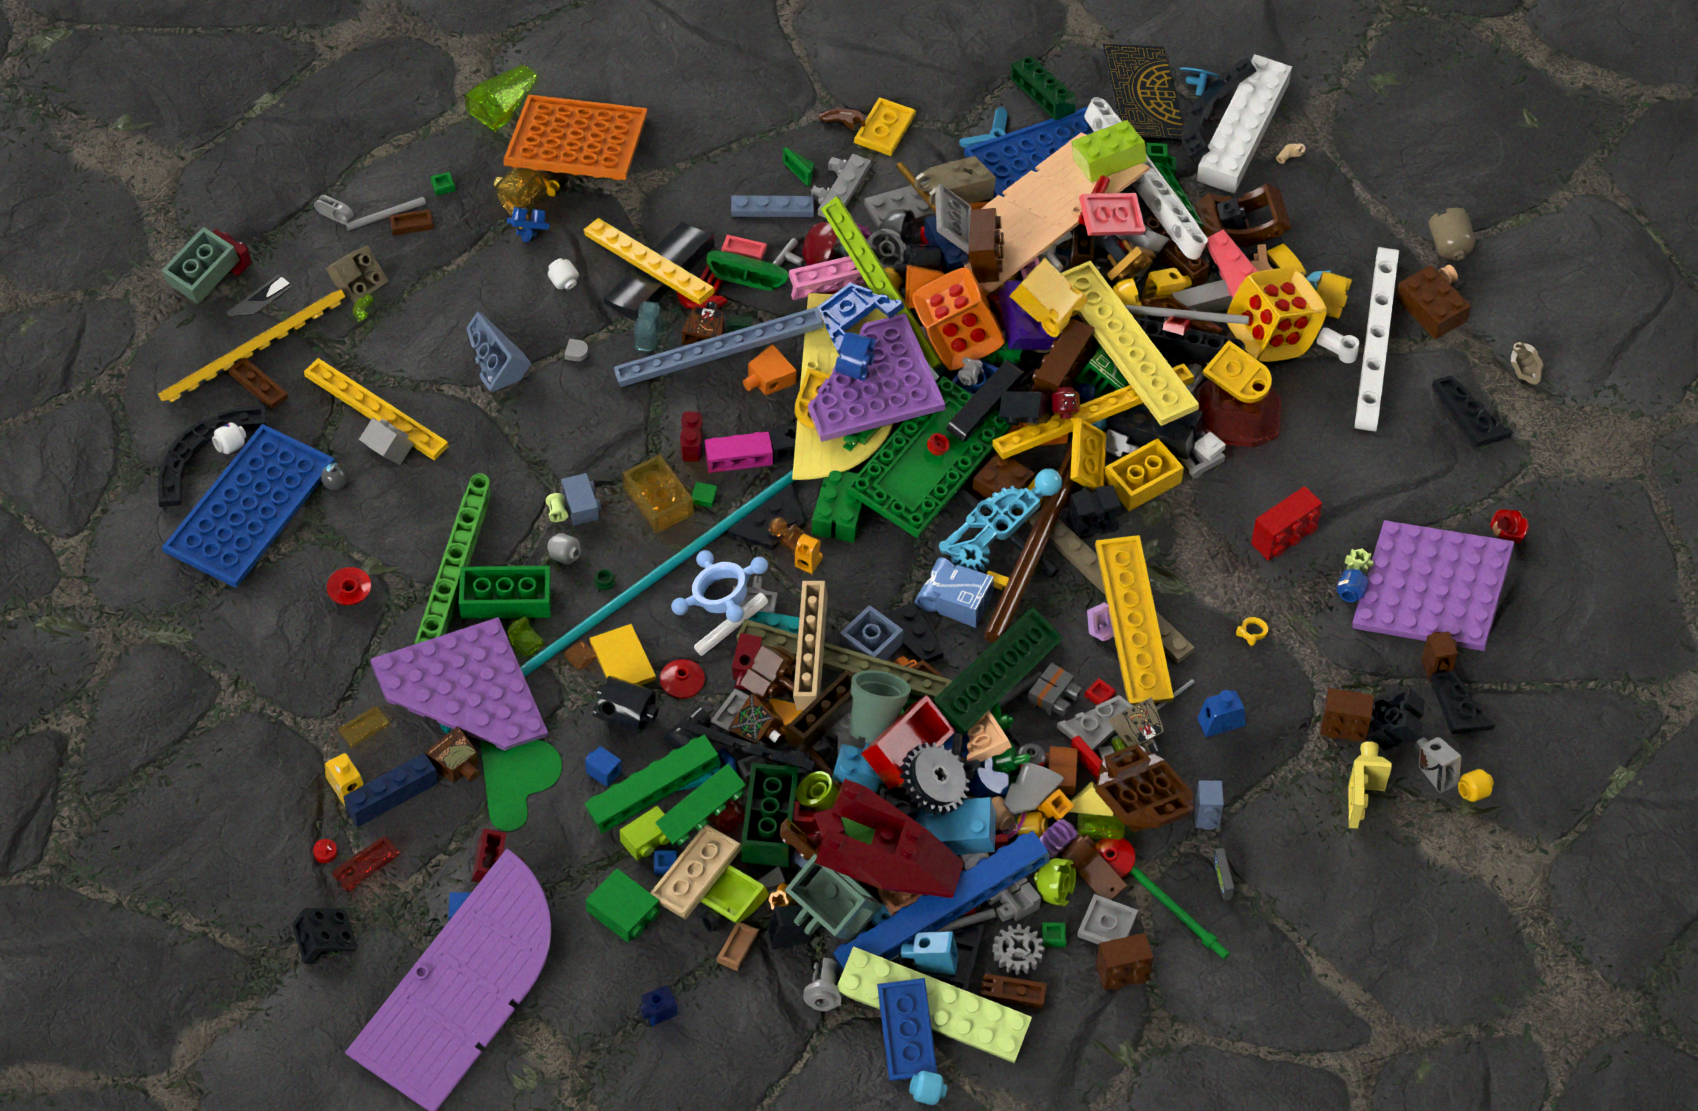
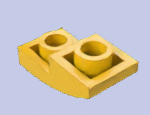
(1283, 257)

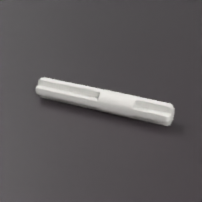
(727, 626)

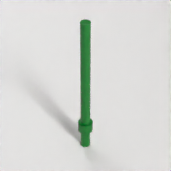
(1208, 939)

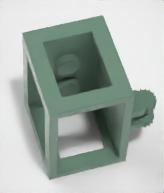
(833, 901)

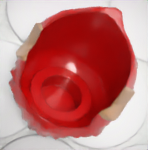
(1509, 525)

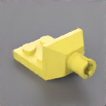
(1368, 773)

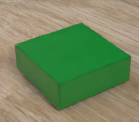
(442, 183)
(704, 494)
(1053, 934)

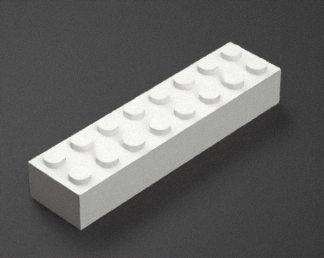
(1244, 124)

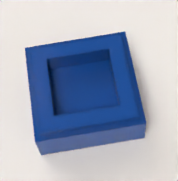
(664, 860)

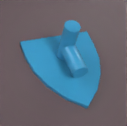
(1199, 81)

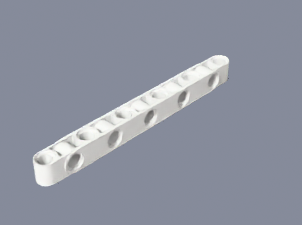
(1155, 191)
(1376, 339)

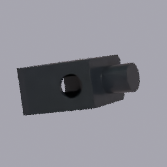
(784, 931)

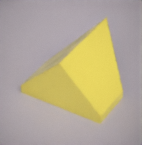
(1089, 802)

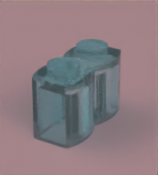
(647, 326)

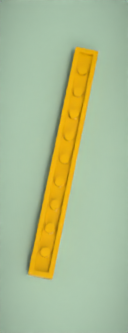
(245, 350)
(1090, 412)

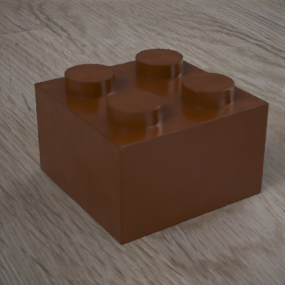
(1000, 474)
(1346, 715)
(1124, 961)

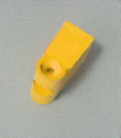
(1049, 298)

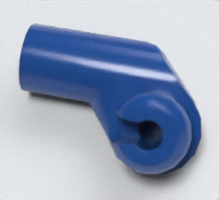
(727, 758)

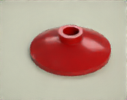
(347, 579)
(682, 686)
(1124, 856)

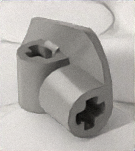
(1031, 788)

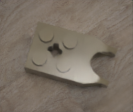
(964, 177)

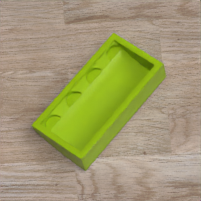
(735, 895)

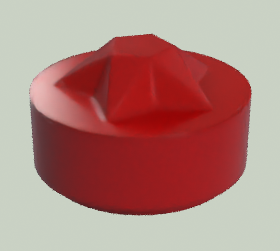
(938, 444)
(325, 851)

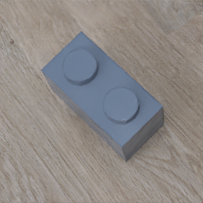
(580, 499)
(1208, 804)

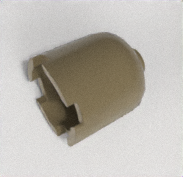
(1452, 233)

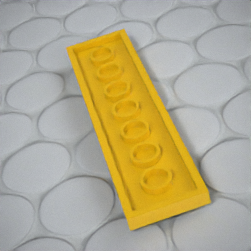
(1134, 620)

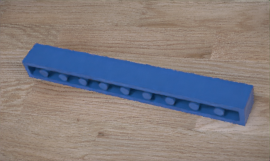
(934, 912)

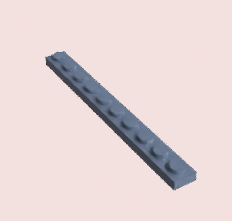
(718, 347)

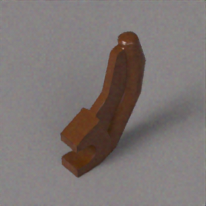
(847, 116)

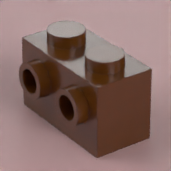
(1439, 653)

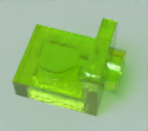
(524, 636)

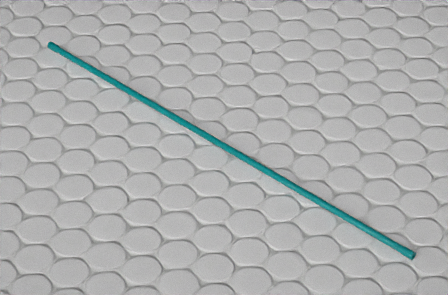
(660, 572)

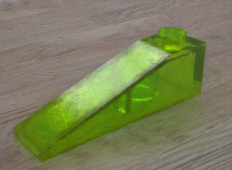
(499, 96)

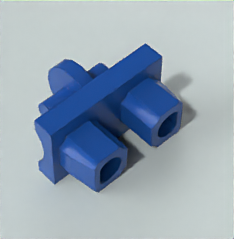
(519, 220)

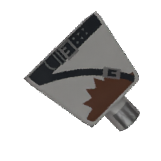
(1439, 763)

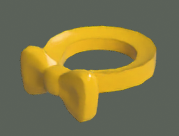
(1251, 639)

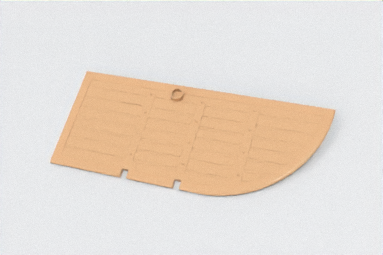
(1045, 207)

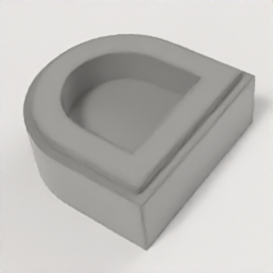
(576, 350)

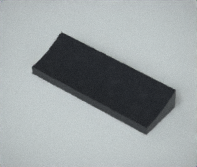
(683, 247)

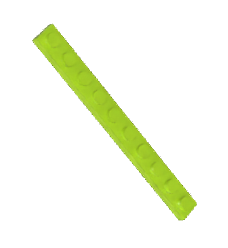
(871, 268)

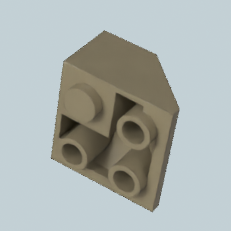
(357, 273)

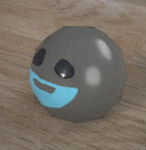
(334, 476)

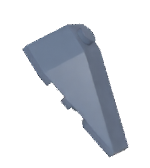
(498, 357)

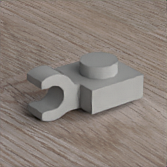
(1117, 443)

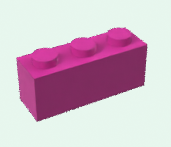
(738, 452)

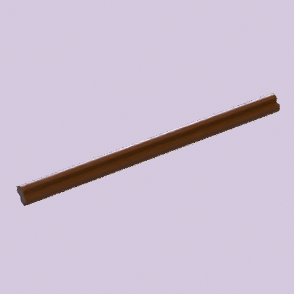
(1030, 555)

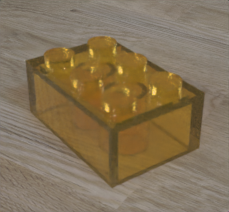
(658, 493)

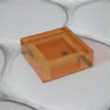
(580, 655)

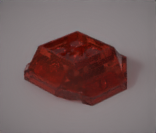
(1236, 420)

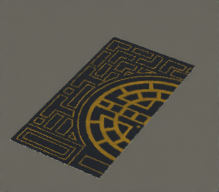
(1144, 89)

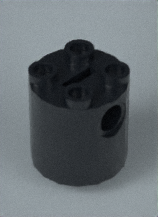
(626, 704)

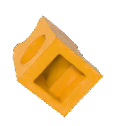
(808, 550)
(1055, 806)

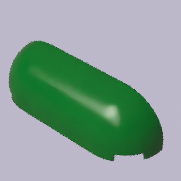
(746, 270)

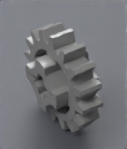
(1018, 951)

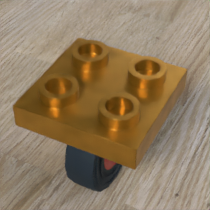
(1126, 258)

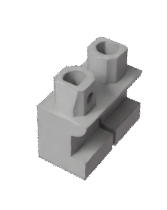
(1017, 900)

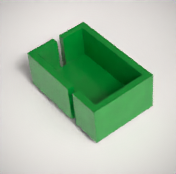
(837, 507)

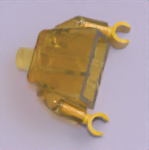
(521, 187)

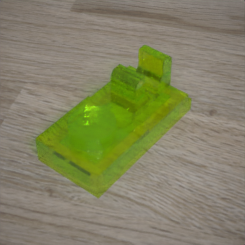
(1100, 826)

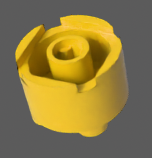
(1333, 290)

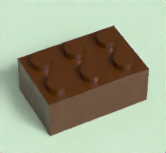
(985, 245)
(1433, 302)

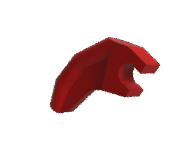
(688, 303)

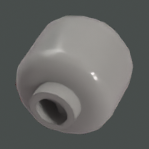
(564, 548)

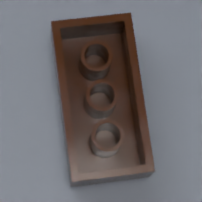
(1066, 358)

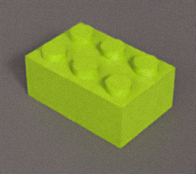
(1109, 151)

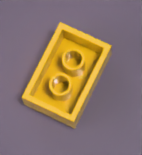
(1144, 474)

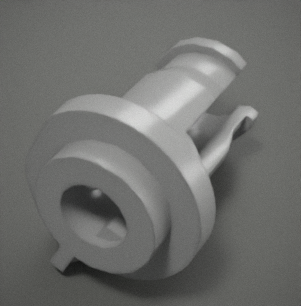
(823, 992)

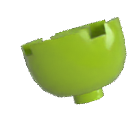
(1055, 881)

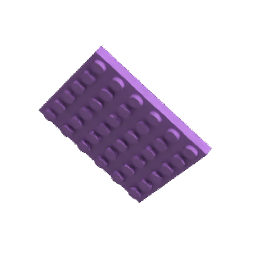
(1434, 583)

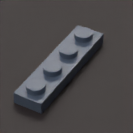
(772, 206)

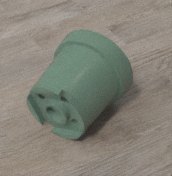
(876, 702)

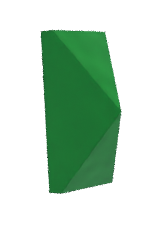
(798, 165)

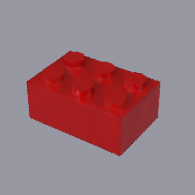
(1286, 523)

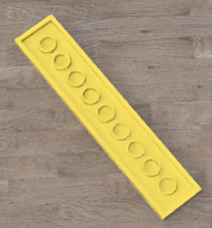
(1130, 347)

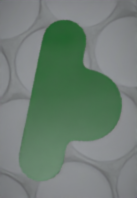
(515, 775)

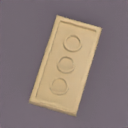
(696, 871)

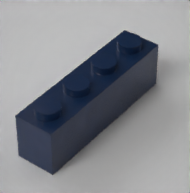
(390, 790)

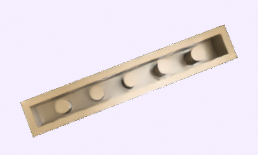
(810, 643)

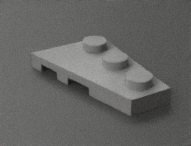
(1094, 724)

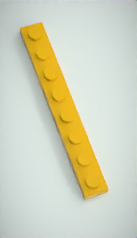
(649, 261)
(374, 407)

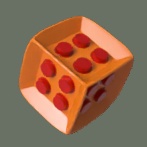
(958, 318)

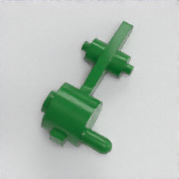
(1008, 760)

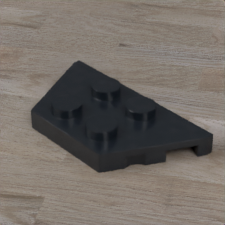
(756, 525)
(967, 946)

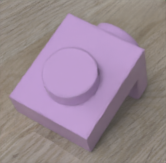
(1100, 622)

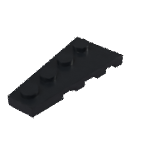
(1469, 413)

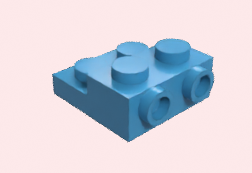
(854, 767)

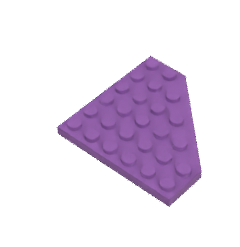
(894, 391)
(466, 683)

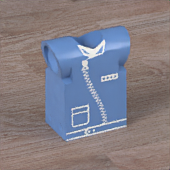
(956, 592)

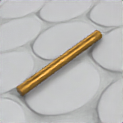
(911, 179)

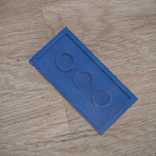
(906, 1028)

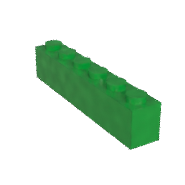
(652, 783)

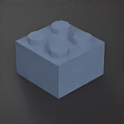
(872, 635)

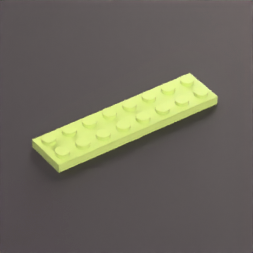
(951, 1009)

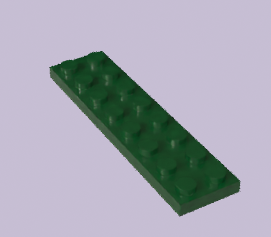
(997, 670)

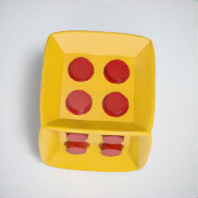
(1282, 314)

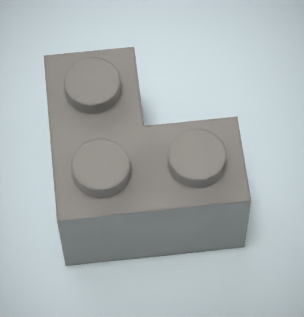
(387, 440)

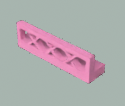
(824, 277)

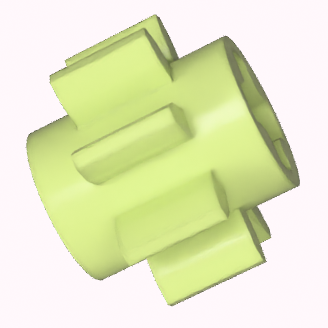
(1359, 560)

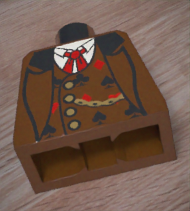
(703, 324)

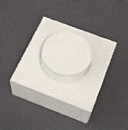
(1209, 446)

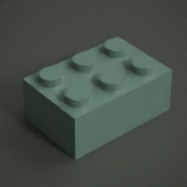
(200, 265)

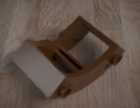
(1254, 200)

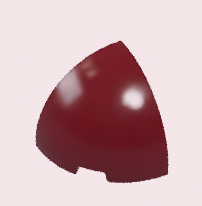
(820, 244)

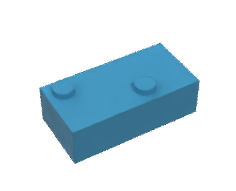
(966, 829)

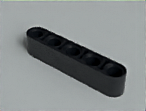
(985, 401)

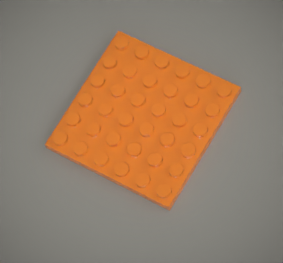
(576, 137)

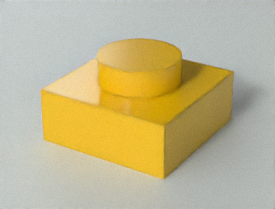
(999, 580)

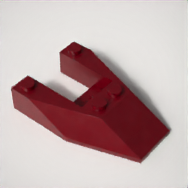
(901, 850)

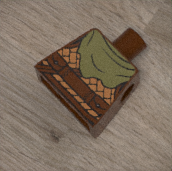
(454, 756)

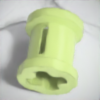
(557, 509)

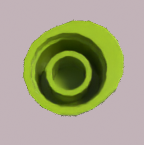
(817, 791)

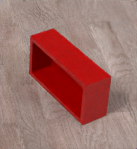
(915, 726)

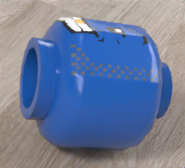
(1352, 585)

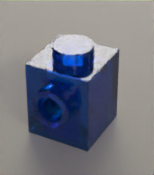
(658, 1005)

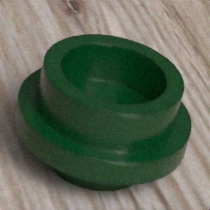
(604, 579)

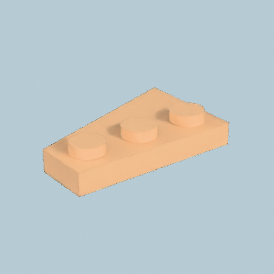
(986, 739)

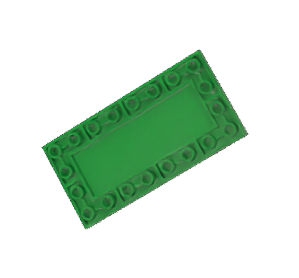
(911, 482)

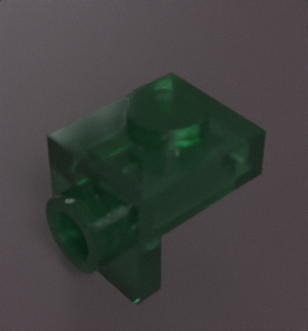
(738, 322)

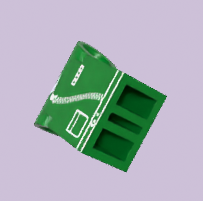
(1102, 374)

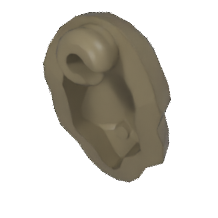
(1527, 363)

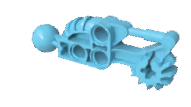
(1001, 504)

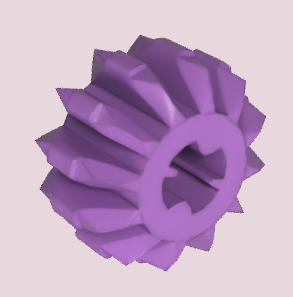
(1058, 837)

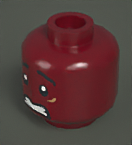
(1066, 402)

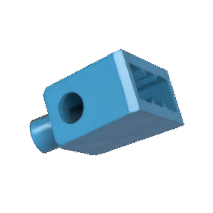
(933, 952)

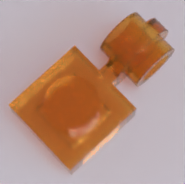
(791, 534)

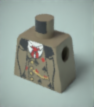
(1139, 725)

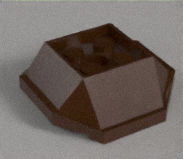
(1142, 789)

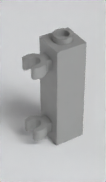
(1205, 298)

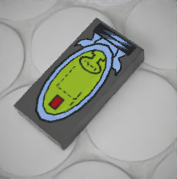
(1223, 874)

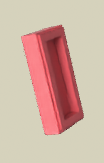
(744, 247)

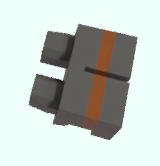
(1052, 689)

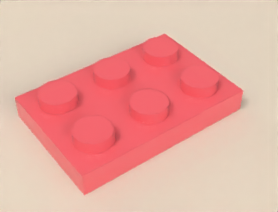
(1112, 214)

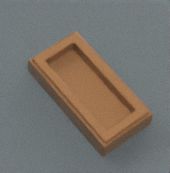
(737, 946)

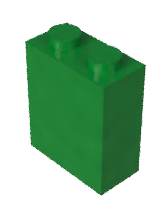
(623, 905)

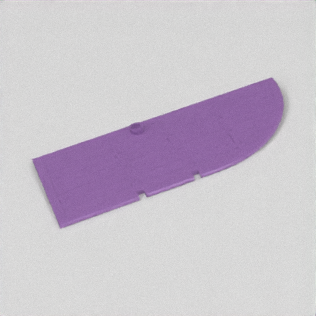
(460, 987)

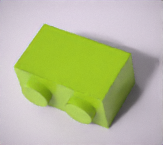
(643, 834)

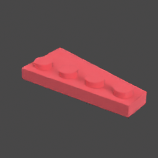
(1230, 260)

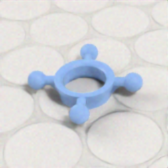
(713, 573)

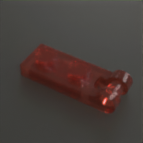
(365, 863)

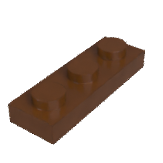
(258, 383)

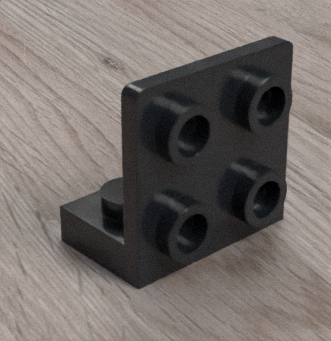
(322, 931)

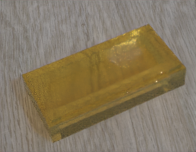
(363, 726)

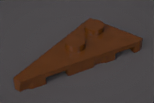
(1170, 303)

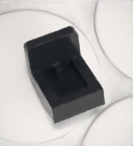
(1231, 210)

